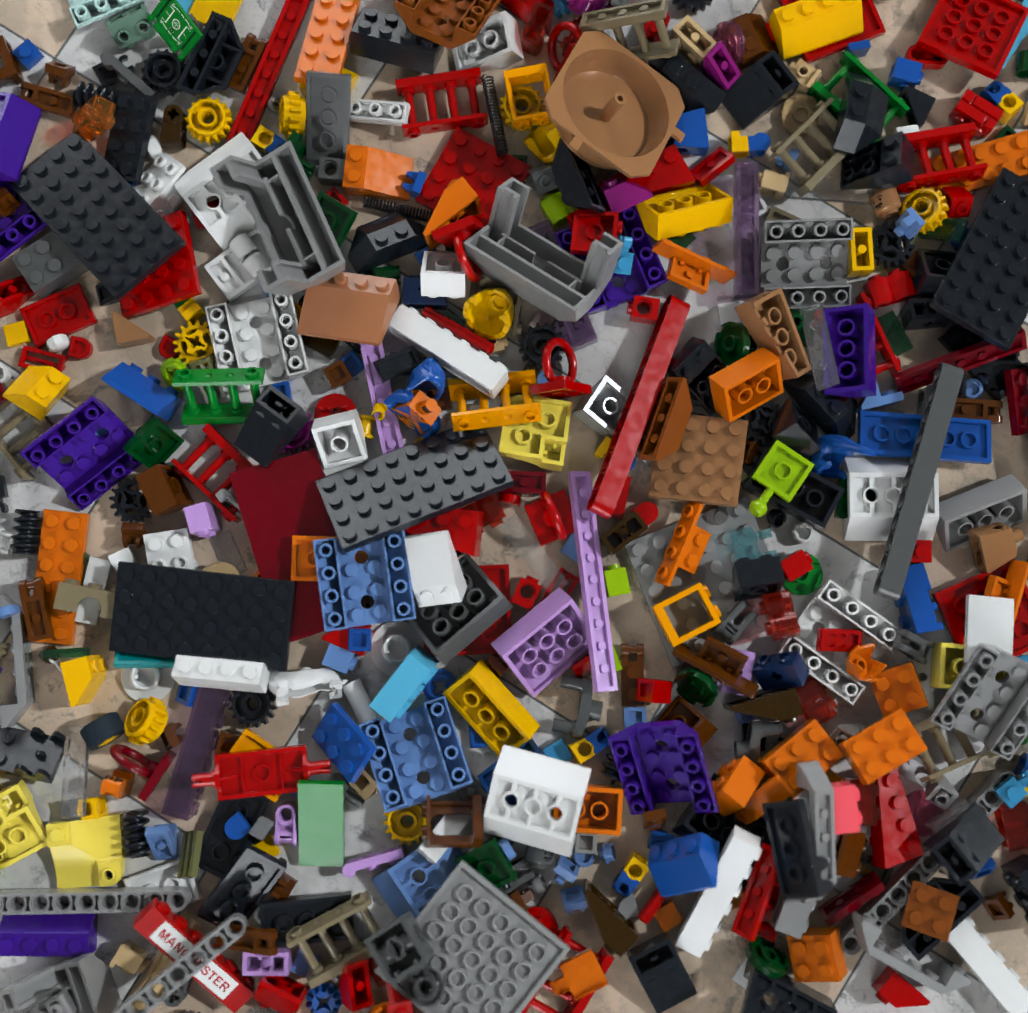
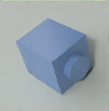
(340, 659)

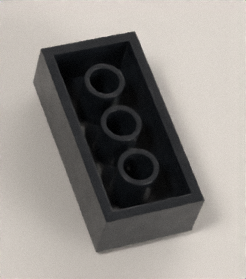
(389, 40)
(811, 503)

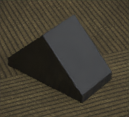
(919, 104)

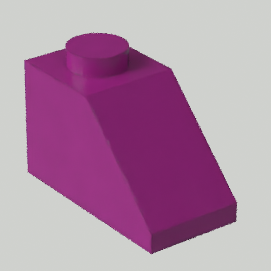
(720, 67)
(623, 194)

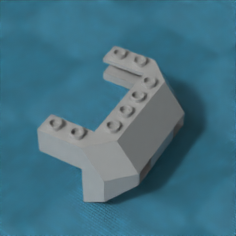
(286, 218)
(536, 266)
(84, 977)

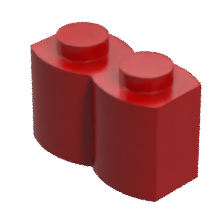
(889, 289)

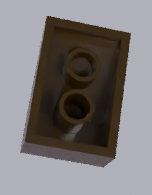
(775, 704)
(614, 928)

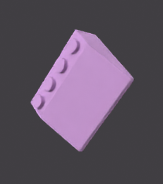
(544, 642)

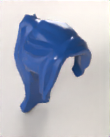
(427, 377)
(832, 454)

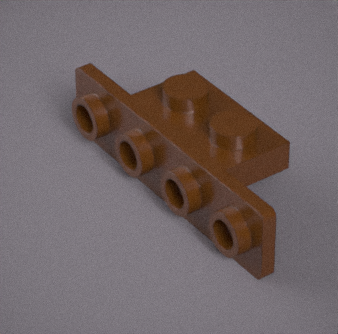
(719, 662)

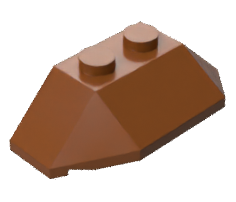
(666, 421)

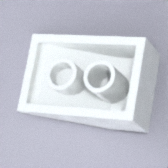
(494, 47)
(434, 569)

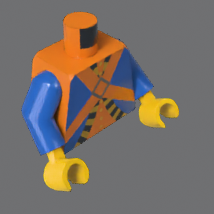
(414, 410)

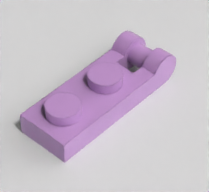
(373, 860)

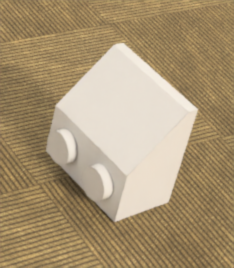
(442, 275)
(340, 438)

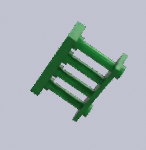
(851, 63)
(214, 412)

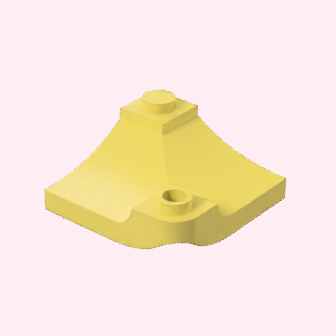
(542, 441)
(20, 824)
(87, 850)

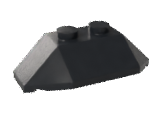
(213, 58)
(693, 86)
(859, 115)
(576, 181)
(385, 241)
(830, 412)
(970, 898)

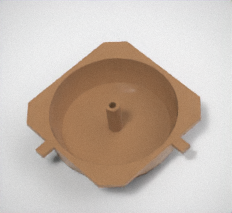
(613, 107)

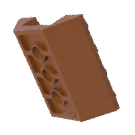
(458, 19)

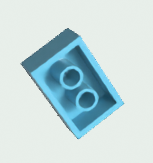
(405, 684)

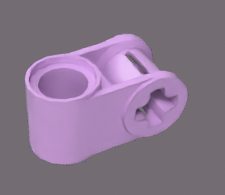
(286, 828)

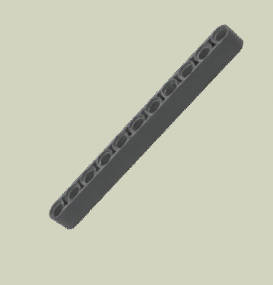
(918, 481)

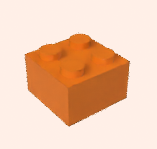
(899, 688)
(736, 784)
(817, 955)

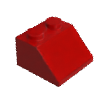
(280, 994)

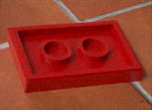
(58, 314)

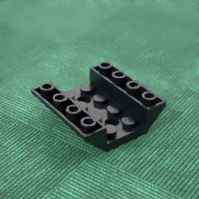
(785, 994)

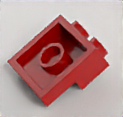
(590, 227)

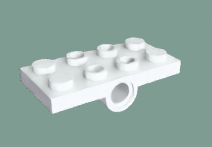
(237, 266)
(170, 549)

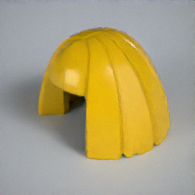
(543, 142)
(490, 313)

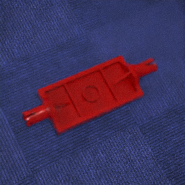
(260, 772)

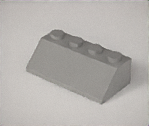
(993, 502)

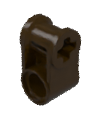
(173, 131)

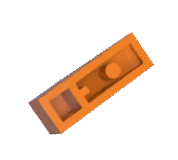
(769, 791)

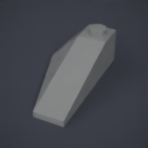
(603, 408)

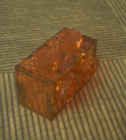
(94, 118)

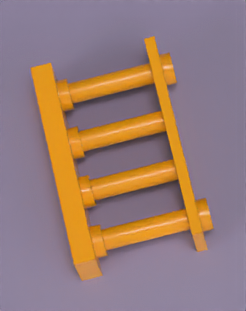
(499, 416)

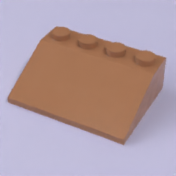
(350, 308)

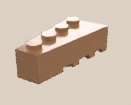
(773, 327)

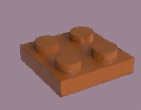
(929, 910)

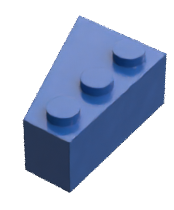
(915, 604)

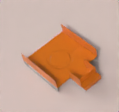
(580, 975)

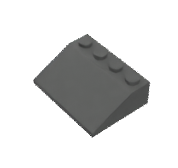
(455, 625)

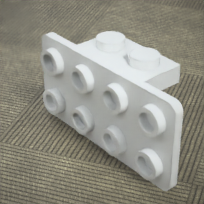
(158, 187)

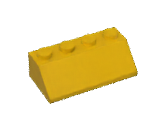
(814, 24)
(685, 211)
(491, 708)

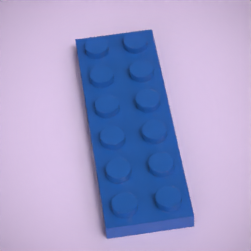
(896, 434)

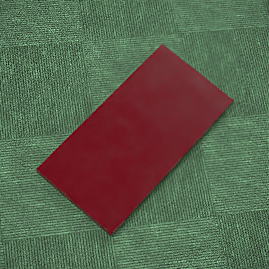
(274, 508)

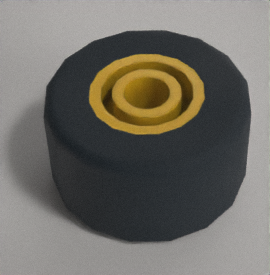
(102, 731)

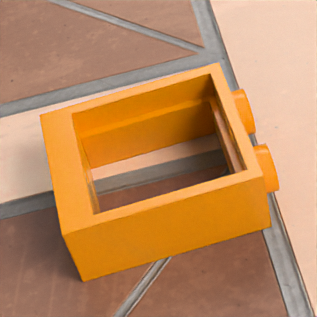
(524, 76)
(666, 625)

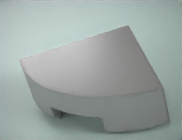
(628, 907)

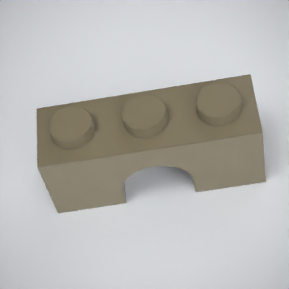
(71, 593)

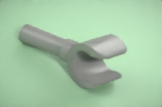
(224, 494)

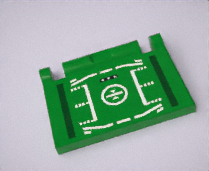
(175, 27)

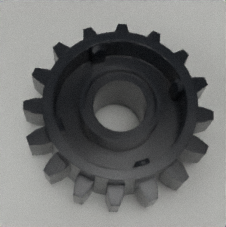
(156, 66)
(535, 336)
(246, 714)

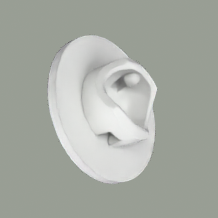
(393, 644)
(147, 682)

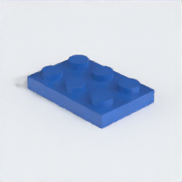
(343, 742)

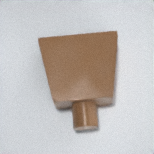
(993, 545)

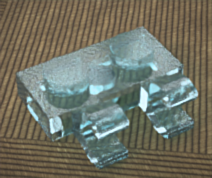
(746, 542)

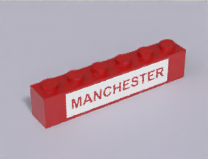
(175, 937)

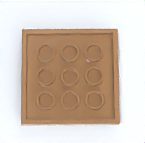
(705, 465)

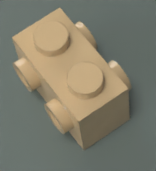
(693, 41)

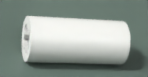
(359, 701)

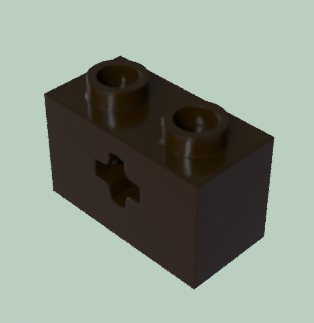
(623, 533)

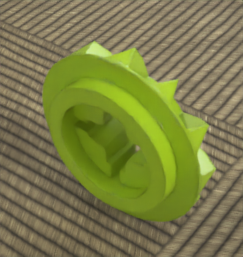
(167, 371)

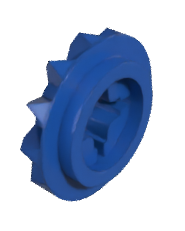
(430, 687)
(324, 991)

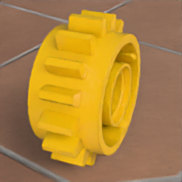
(522, 97)
(208, 109)
(292, 114)
(929, 199)
(146, 721)
(400, 830)

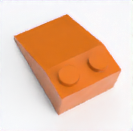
(376, 173)
(455, 203)

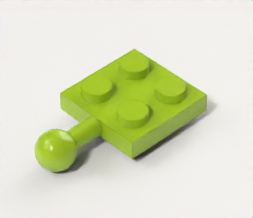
(781, 473)

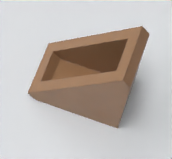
(128, 333)

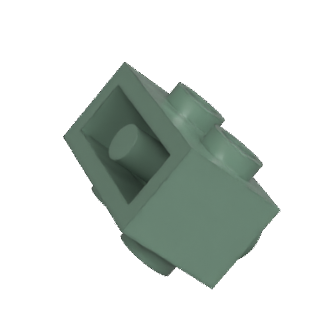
(127, 26)

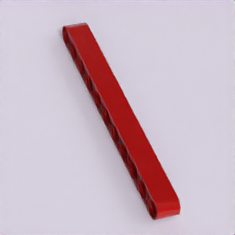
(638, 407)

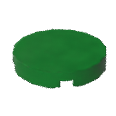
(808, 582)

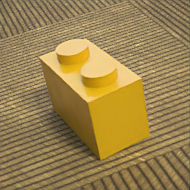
(860, 253)

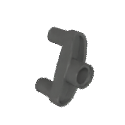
(587, 709)
(751, 745)

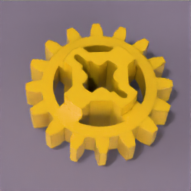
(194, 352)

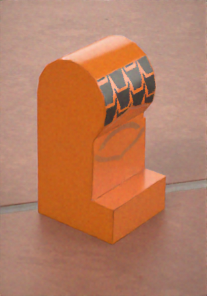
(118, 784)

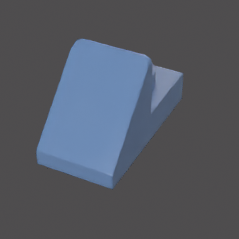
(884, 399)
(163, 841)

